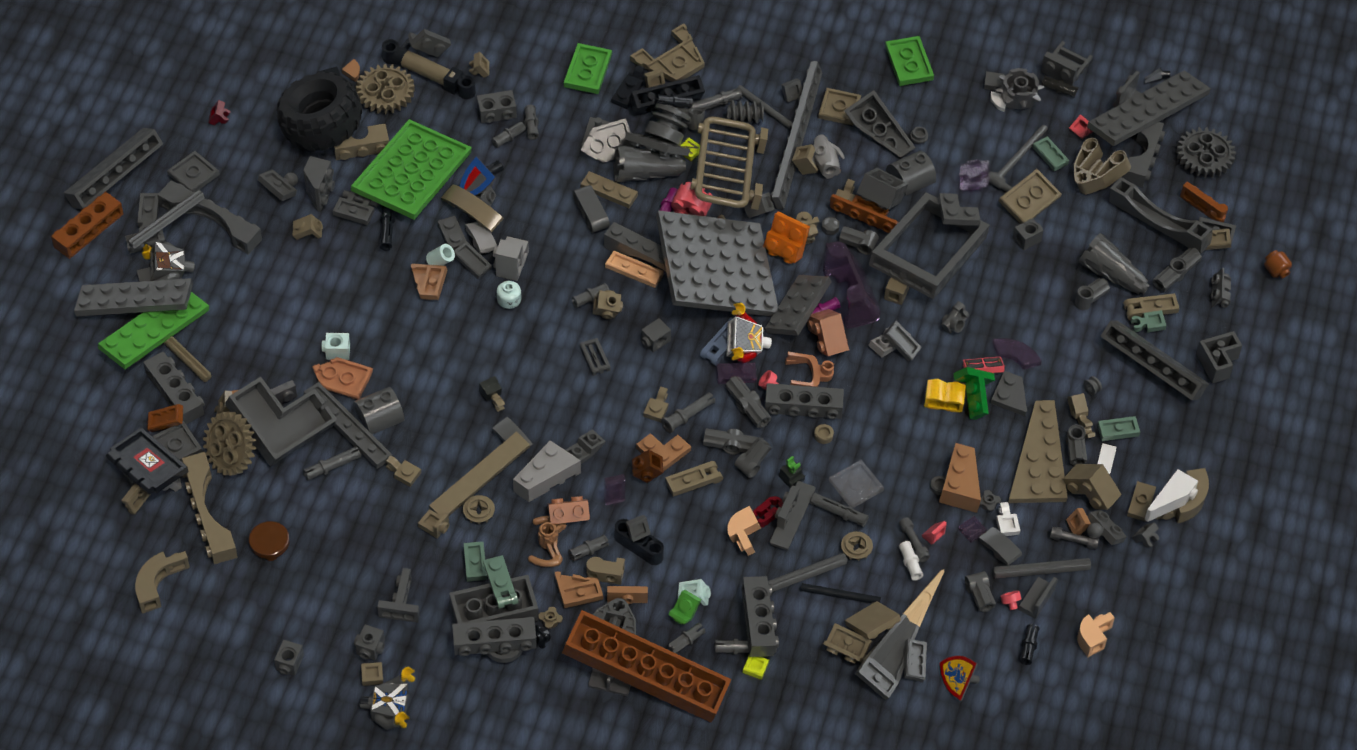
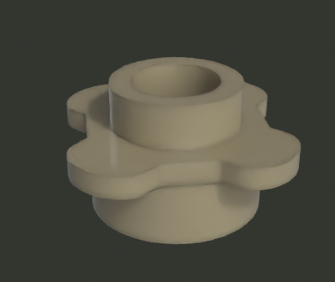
(550, 623)

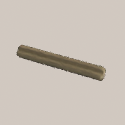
(188, 359)

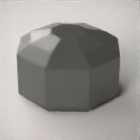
(830, 226)

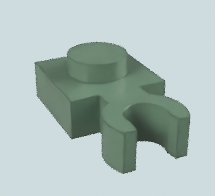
(1151, 321)

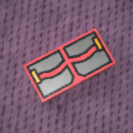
(991, 364)

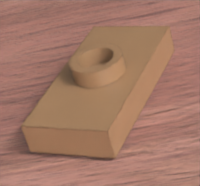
(630, 594)

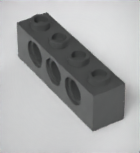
(155, 370)
(819, 401)
(496, 628)
(759, 644)

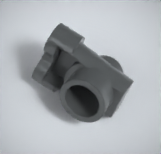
(956, 319)

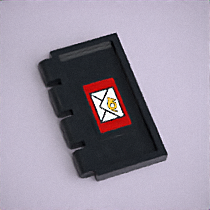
(146, 461)

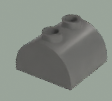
(914, 169)
(379, 410)

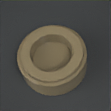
(823, 434)

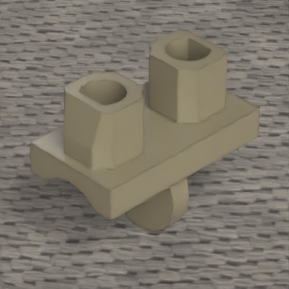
(806, 218)

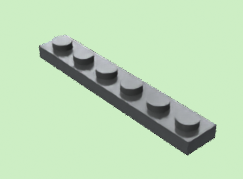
(353, 429)

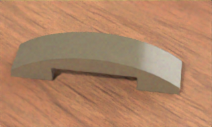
(472, 206)

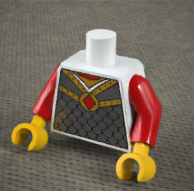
(745, 336)

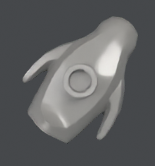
(827, 156)

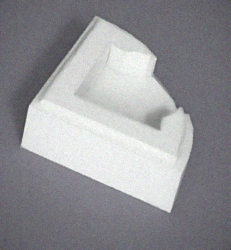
(997, 100)

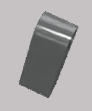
(591, 209)

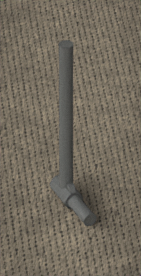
(998, 179)

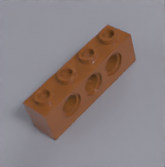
(87, 225)

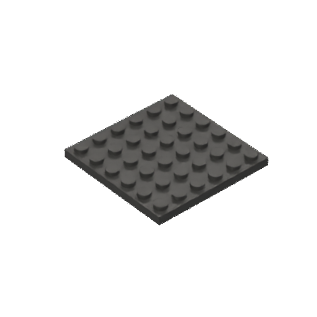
(716, 263)

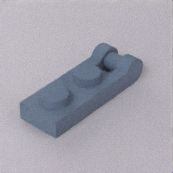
(717, 343)

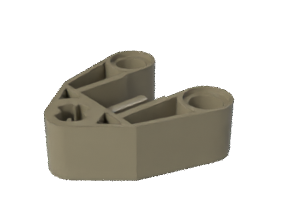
(1092, 173)

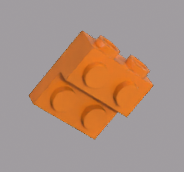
(786, 238)

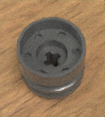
(668, 123)

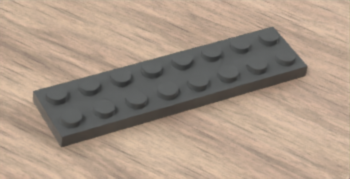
(1148, 108)

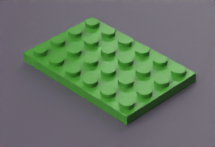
(411, 169)

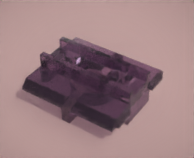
(974, 175)

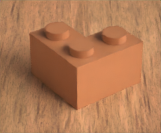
(830, 332)

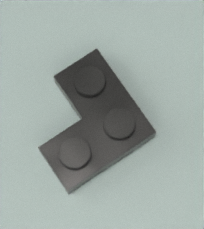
(954, 214)

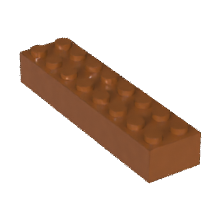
(646, 666)

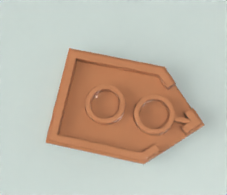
(343, 377)

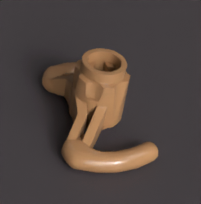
(548, 539)

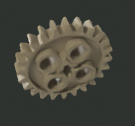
(385, 88)
(229, 443)

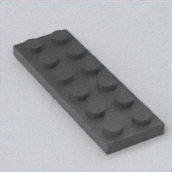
(133, 297)

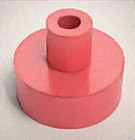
(767, 377)
(1011, 599)

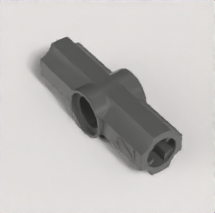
(1177, 269)
(748, 402)
(731, 441)

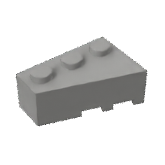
(545, 470)

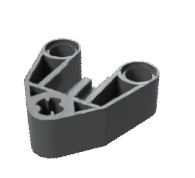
(618, 613)

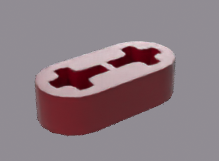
(765, 509)

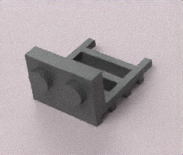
(1063, 68)

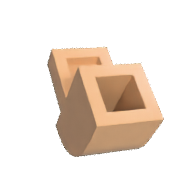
(740, 526)
(1091, 633)

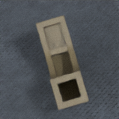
(1192, 506)
(153, 573)

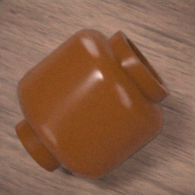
(1278, 264)

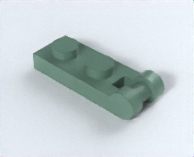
(500, 581)

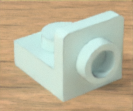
(697, 588)

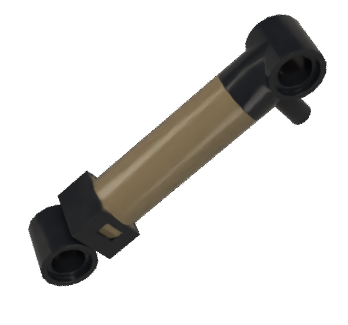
(451, 79)

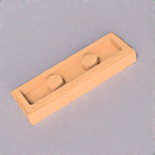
(634, 269)

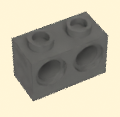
(496, 106)

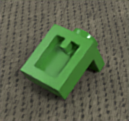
(685, 607)

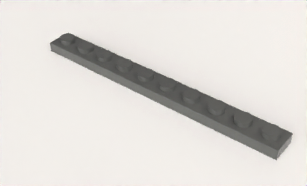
(797, 134)

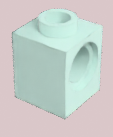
(342, 344)

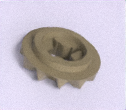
(471, 506)
(851, 540)

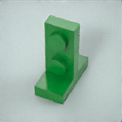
(975, 388)

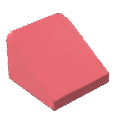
(1080, 128)
(935, 532)

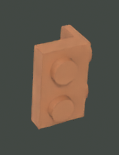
(568, 511)

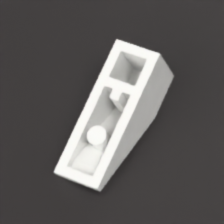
(1173, 496)

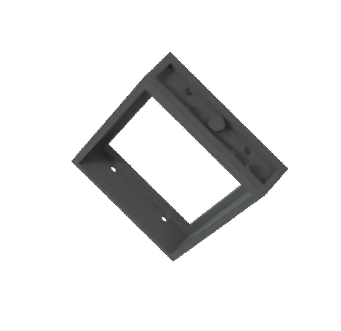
(913, 275)

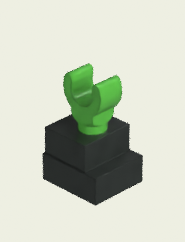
(791, 472)

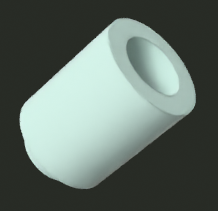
(441, 255)

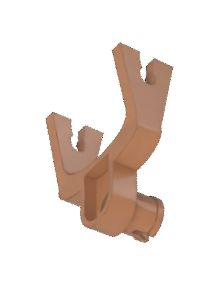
(820, 373)

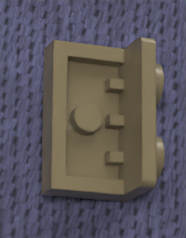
(847, 643)

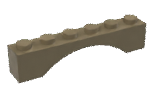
(219, 539)

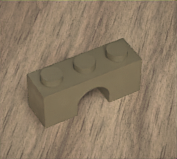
(371, 144)

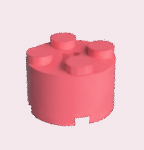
(687, 202)

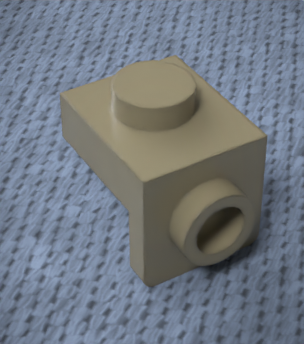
(306, 226)
(434, 523)

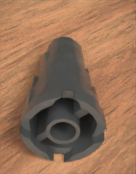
(642, 164)
(1107, 261)

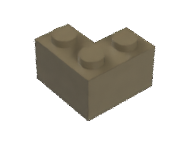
(1095, 483)

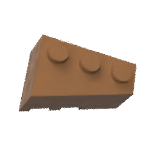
(962, 482)

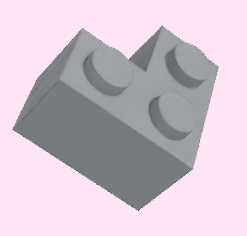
(510, 257)

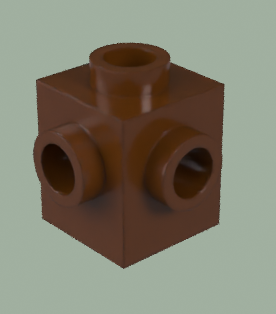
(647, 466)

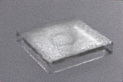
(856, 484)

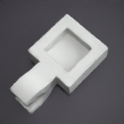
(1007, 522)

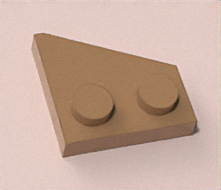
(429, 280)

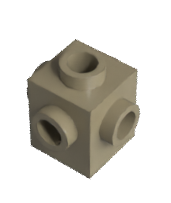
(607, 304)

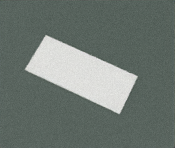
(1107, 456)

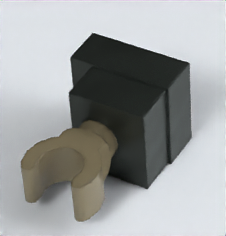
(492, 390)

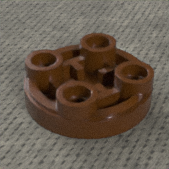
(269, 540)

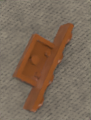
(864, 211)

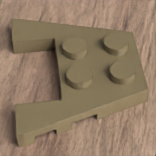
(677, 62)

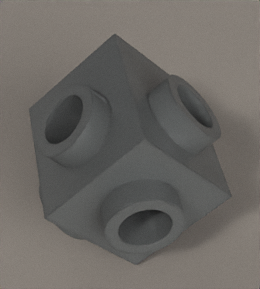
(369, 642)

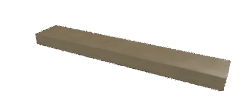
(480, 475)

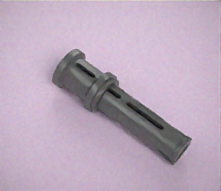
(681, 416)

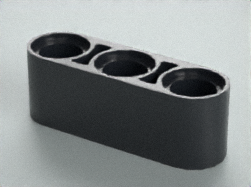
(644, 549)

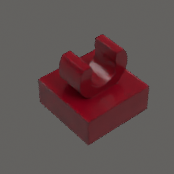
(218, 113)

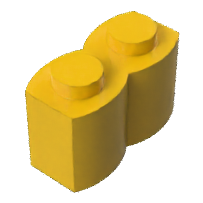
(945, 395)

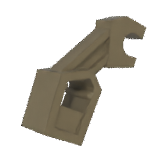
(1079, 411)

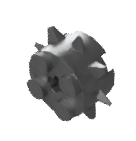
(1019, 89)

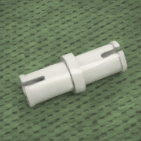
(911, 560)

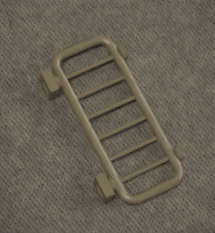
(753, 139)

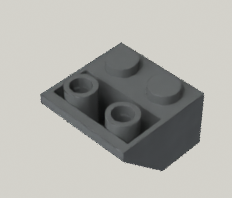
(318, 181)

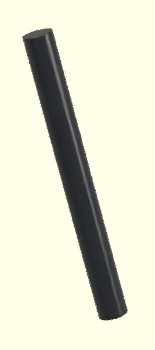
(839, 593)

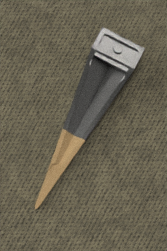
(885, 662)

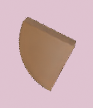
(352, 70)

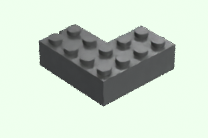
(276, 428)

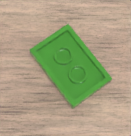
(909, 60)
(587, 68)

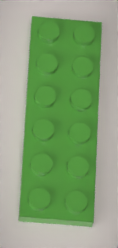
(149, 331)

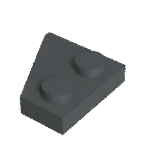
(1010, 394)

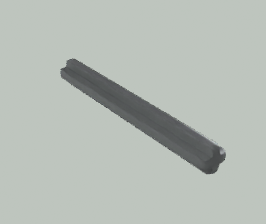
(166, 219)
(1042, 568)
(808, 572)

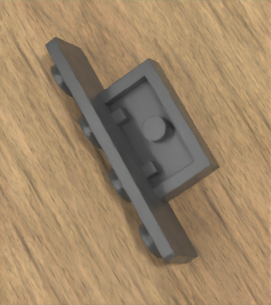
(791, 514)

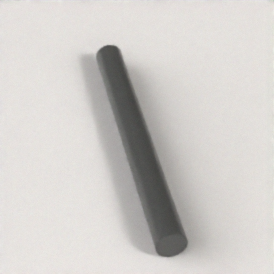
(767, 108)

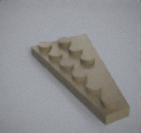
(1041, 463)

